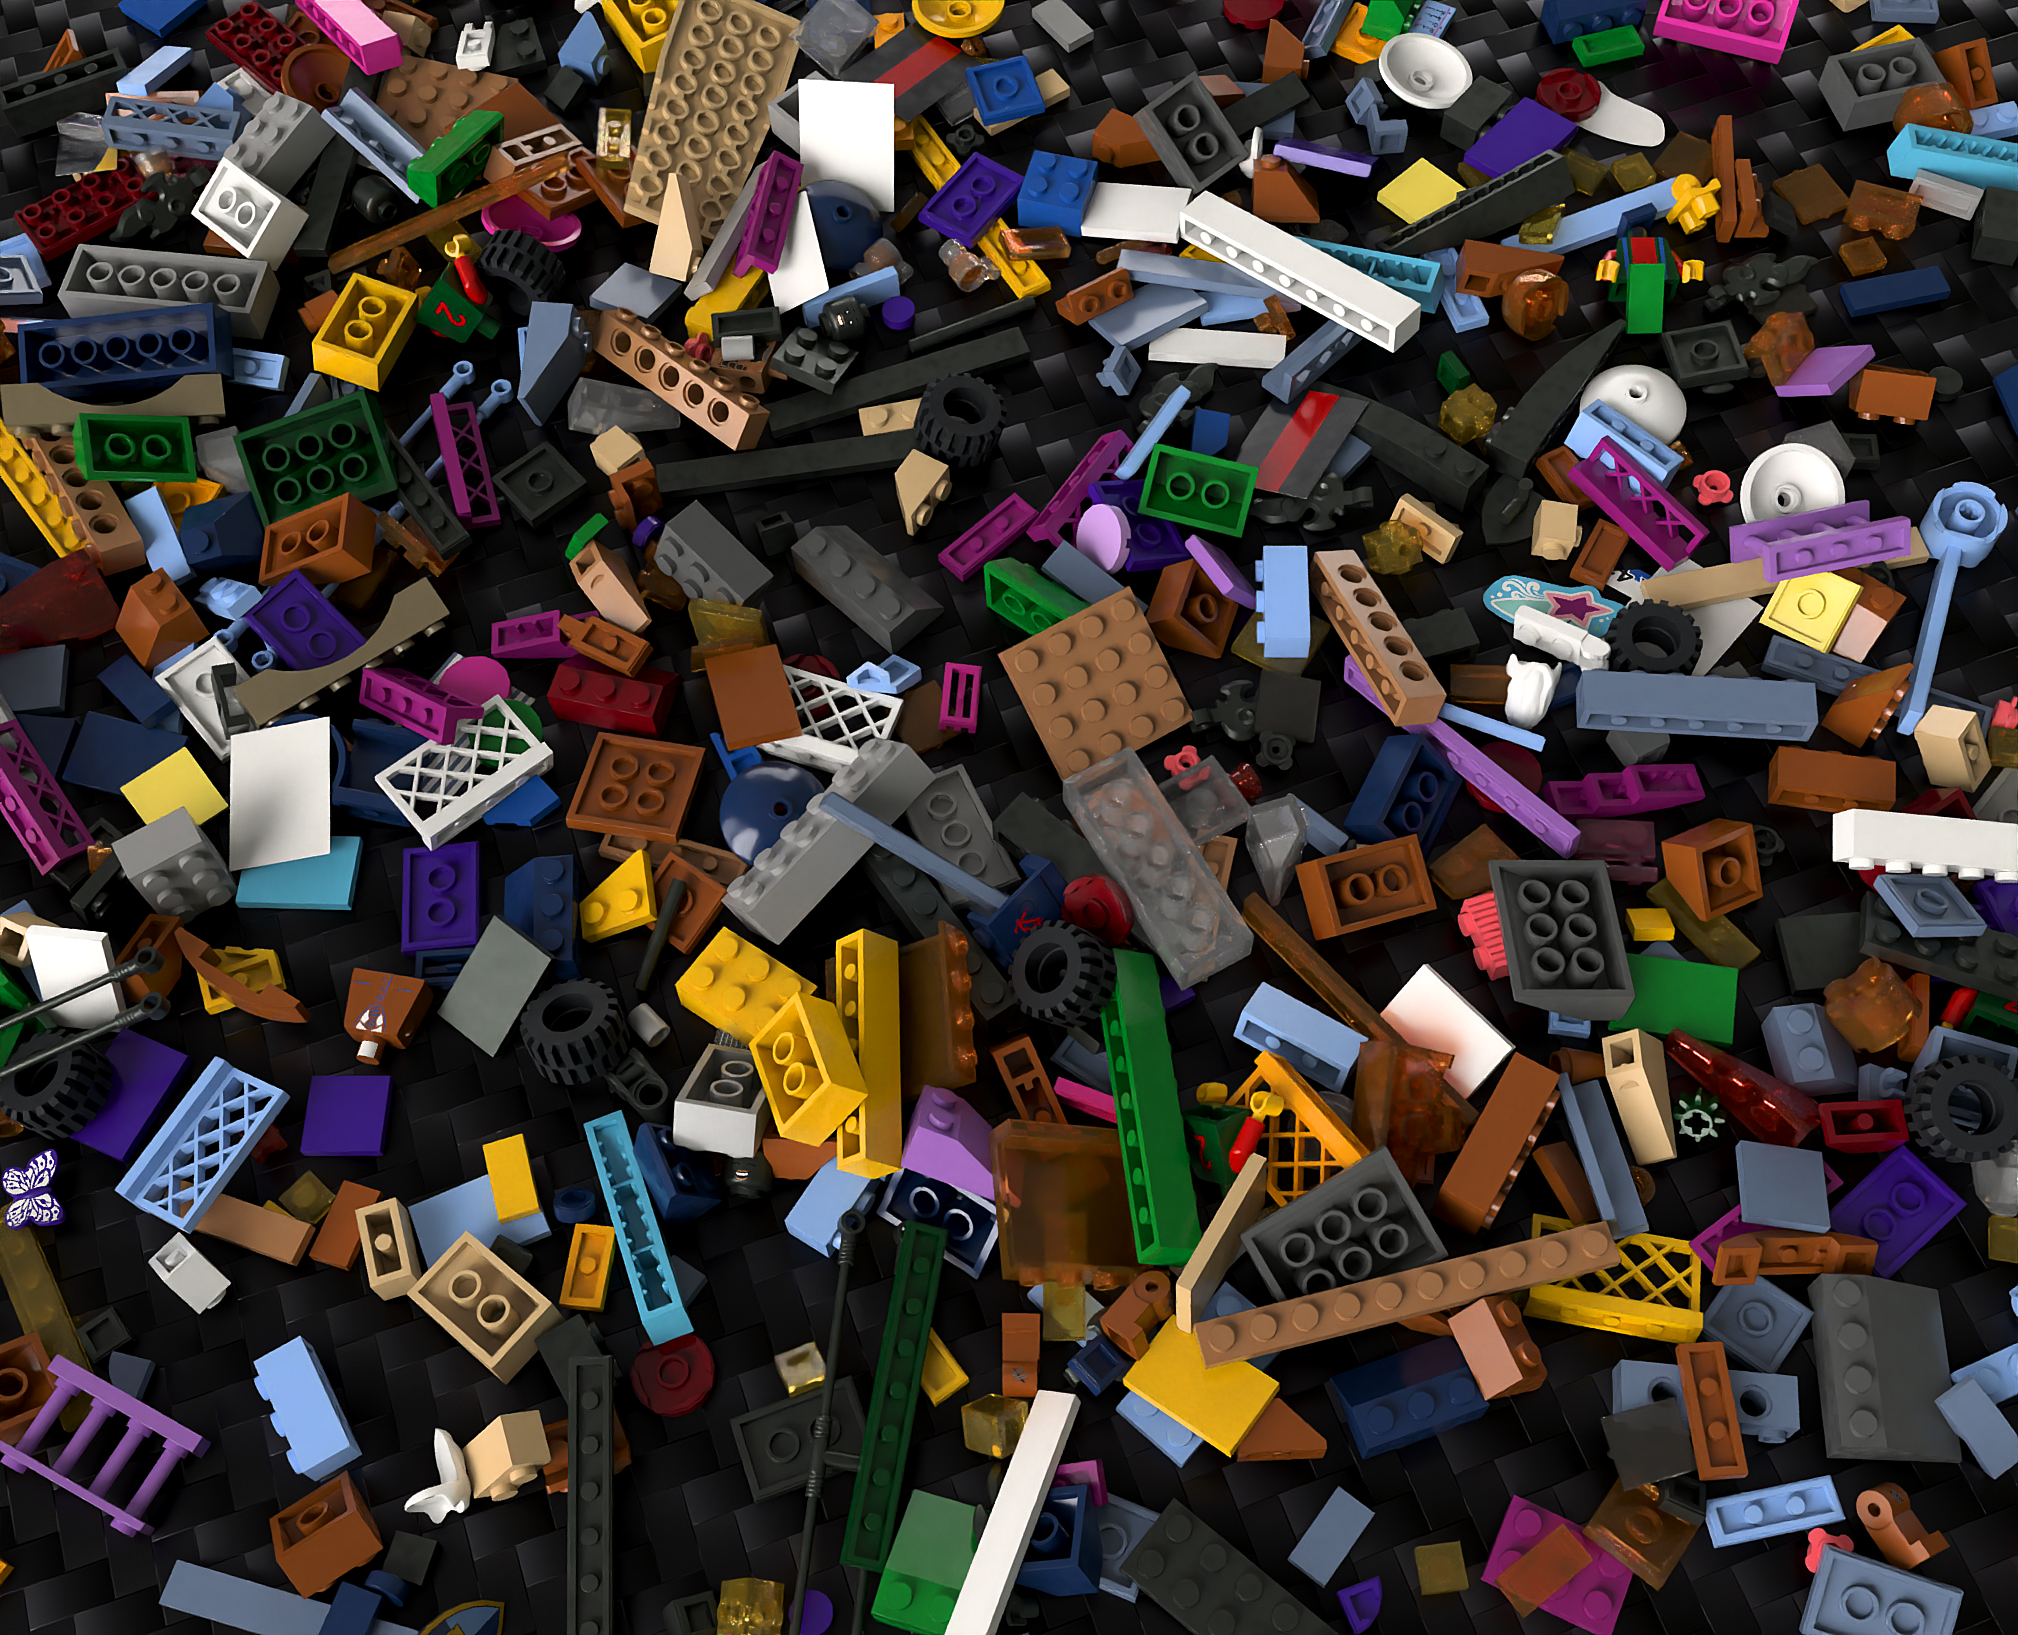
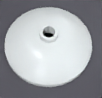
(1424, 70)
(1661, 402)
(1797, 473)

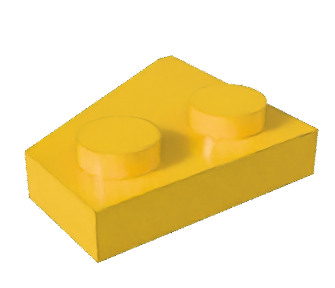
(620, 901)
(250, 968)

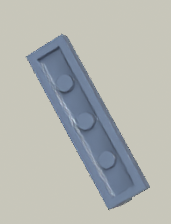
(375, 137)
(193, 141)
(1310, 360)
(1602, 1157)

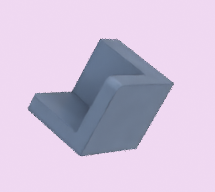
(1385, 135)

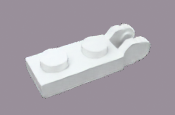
(475, 47)
(1560, 639)

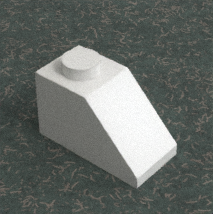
(189, 1273)

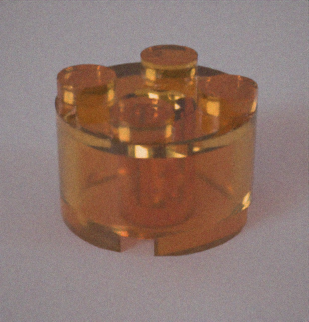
(1935, 107)
(1871, 1006)

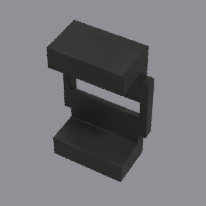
(225, 676)

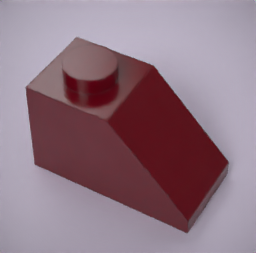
(1864, 1125)

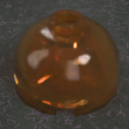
(1534, 302)

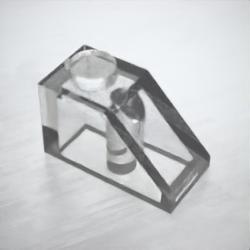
(220, 460)

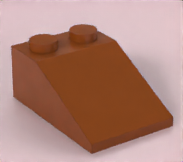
(323, 542)
(1365, 887)

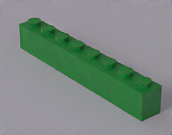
(1149, 1115)

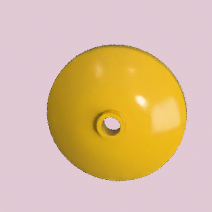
(957, 17)

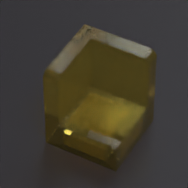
(994, 1424)

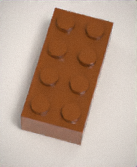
(1497, 1146)

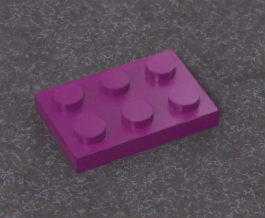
(1591, 1596)

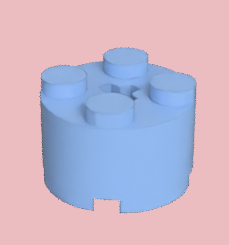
(1966, 519)

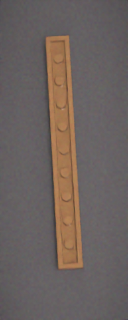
(1405, 1294)

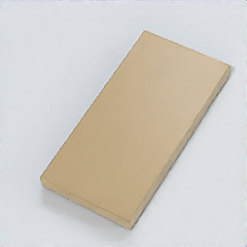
(1220, 1243)

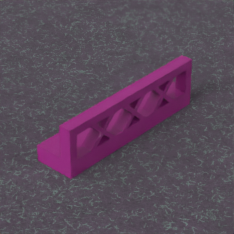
(769, 215)
(452, 461)
(1074, 490)
(1635, 510)
(416, 703)
(21, 807)

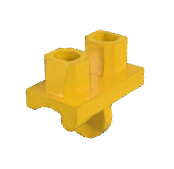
(1693, 202)

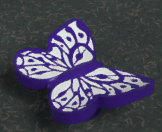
(32, 1192)

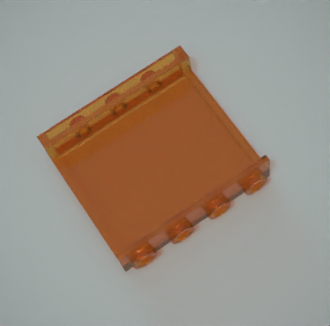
(932, 1012)
(1063, 1206)

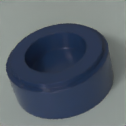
(574, 1205)
(388, 1586)

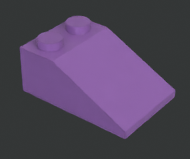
(949, 1142)

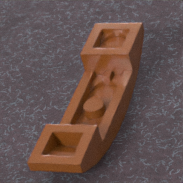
(269, 1004)
(1791, 1253)

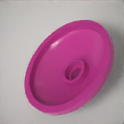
(517, 215)

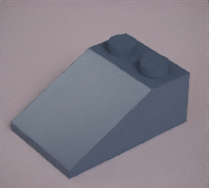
(552, 357)

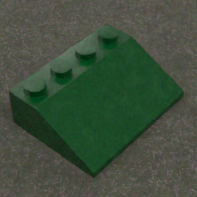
(318, 457)

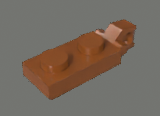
(606, 643)

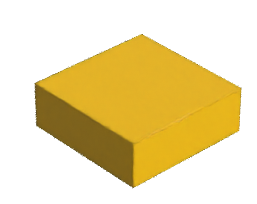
(1650, 924)

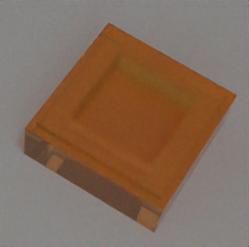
(1862, 256)

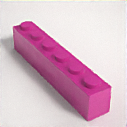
(356, 32)

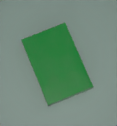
(1681, 996)

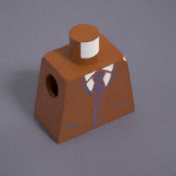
(384, 1011)

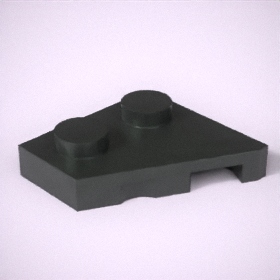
(517, 50)

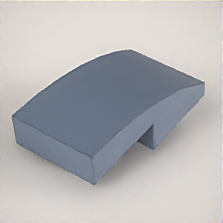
(1981, 1425)

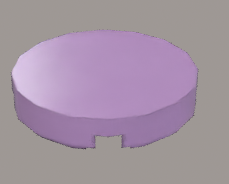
(1104, 537)

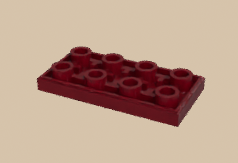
(256, 43)
(83, 209)

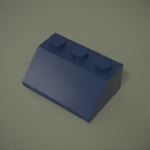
(1578, 18)
(1404, 794)
(544, 904)
(967, 1216)
(1408, 1396)

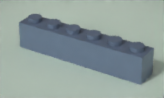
(1696, 705)

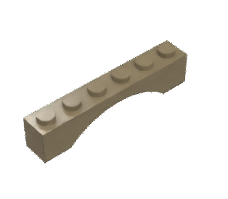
(35, 409)
(277, 692)

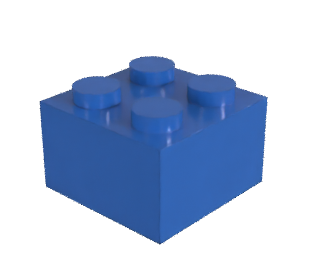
(1057, 192)

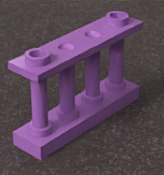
(1820, 541)
(106, 1403)

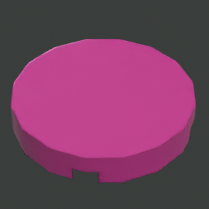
(477, 679)

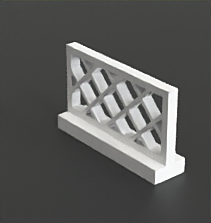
(827, 754)
(477, 800)

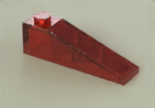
(57, 604)
(1760, 1101)

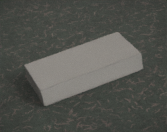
(1062, 24)
(1946, 194)

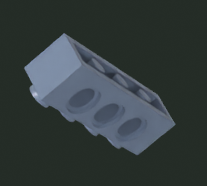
(1771, 1393)

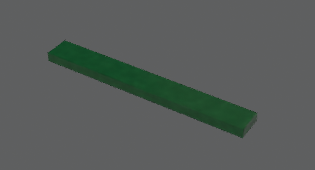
(894, 1398)

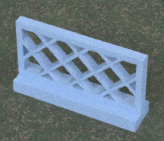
(189, 1133)

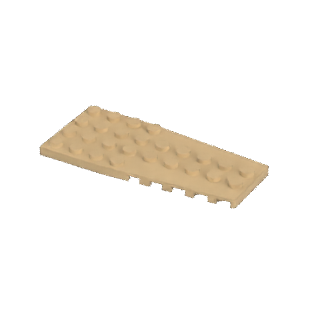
(710, 106)

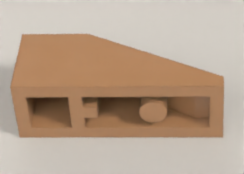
(527, 150)

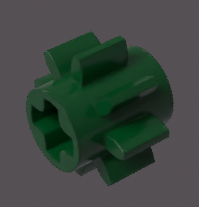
(1710, 1115)

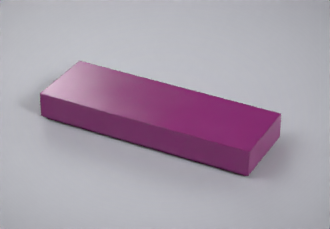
(988, 537)

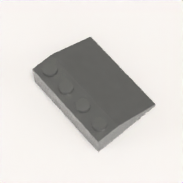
(1562, 937)
(1344, 1232)
(1881, 1369)

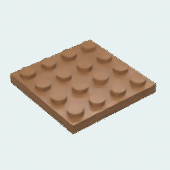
(432, 94)
(1096, 684)

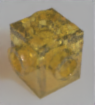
(1467, 414)
(1393, 547)
(750, 1607)

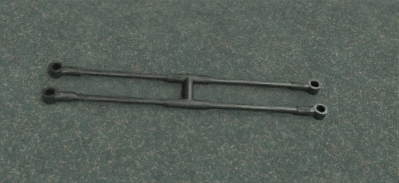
(145, 960)
(821, 1455)

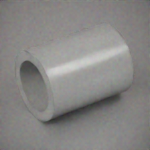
(738, 348)
(648, 1025)

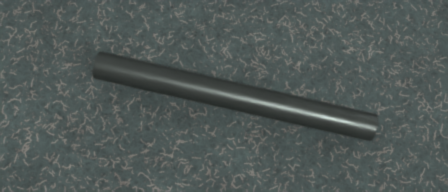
(971, 324)

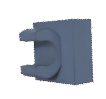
(1360, 98)
(1120, 371)
(1880, 1083)

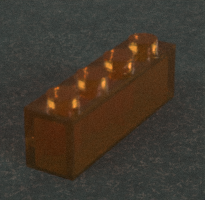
(1396, 1099)

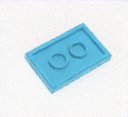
(305, 883)

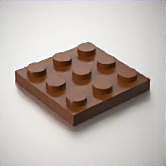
(637, 788)

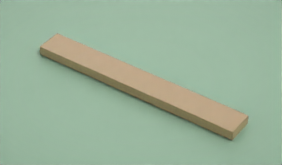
(1741, 580)

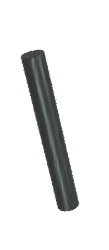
(659, 934)

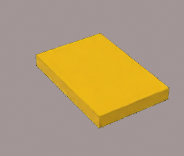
(1212, 1402)

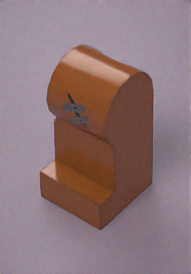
(1137, 1312)
(1020, 1354)
(1896, 1528)

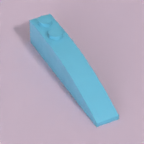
(1955, 156)
(1409, 276)
(638, 1230)

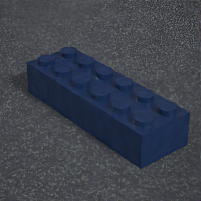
(126, 350)

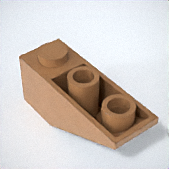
(610, 587)

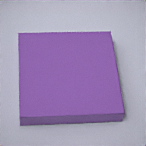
(1826, 371)
(1222, 571)

